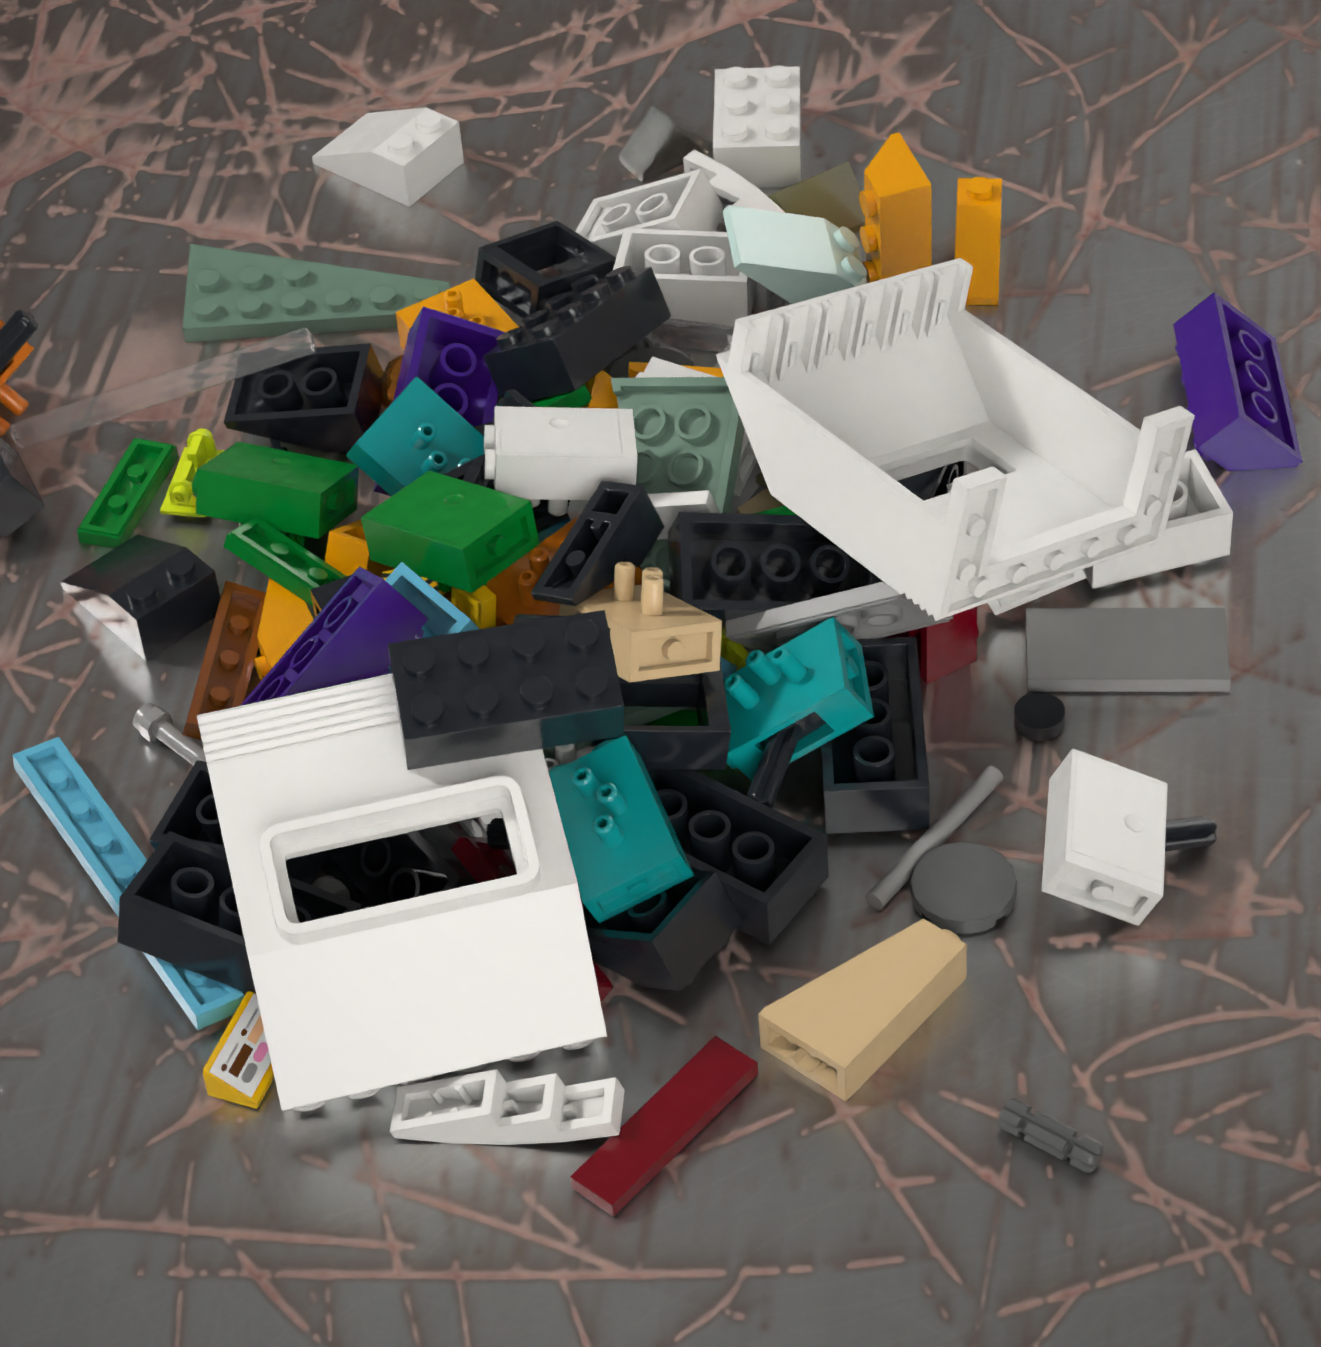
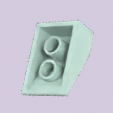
(793, 252)

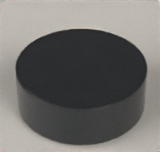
(1039, 716)

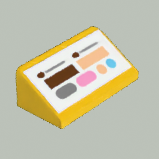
(241, 1060)

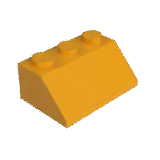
(895, 212)

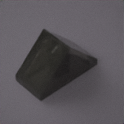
(661, 144)

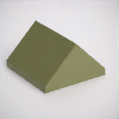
(827, 196)

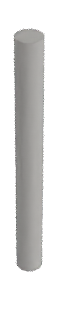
(934, 837)

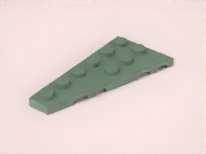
(268, 296)
(684, 441)

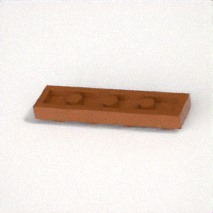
(228, 654)

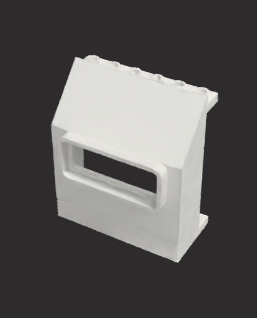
(906, 381)
(408, 981)

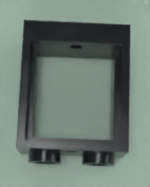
(510, 266)
(680, 746)

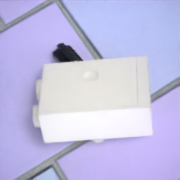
(557, 451)
(1112, 837)

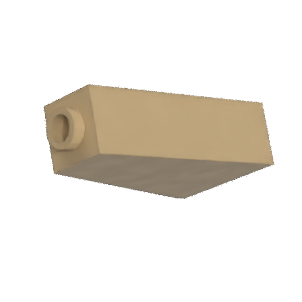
(864, 1009)

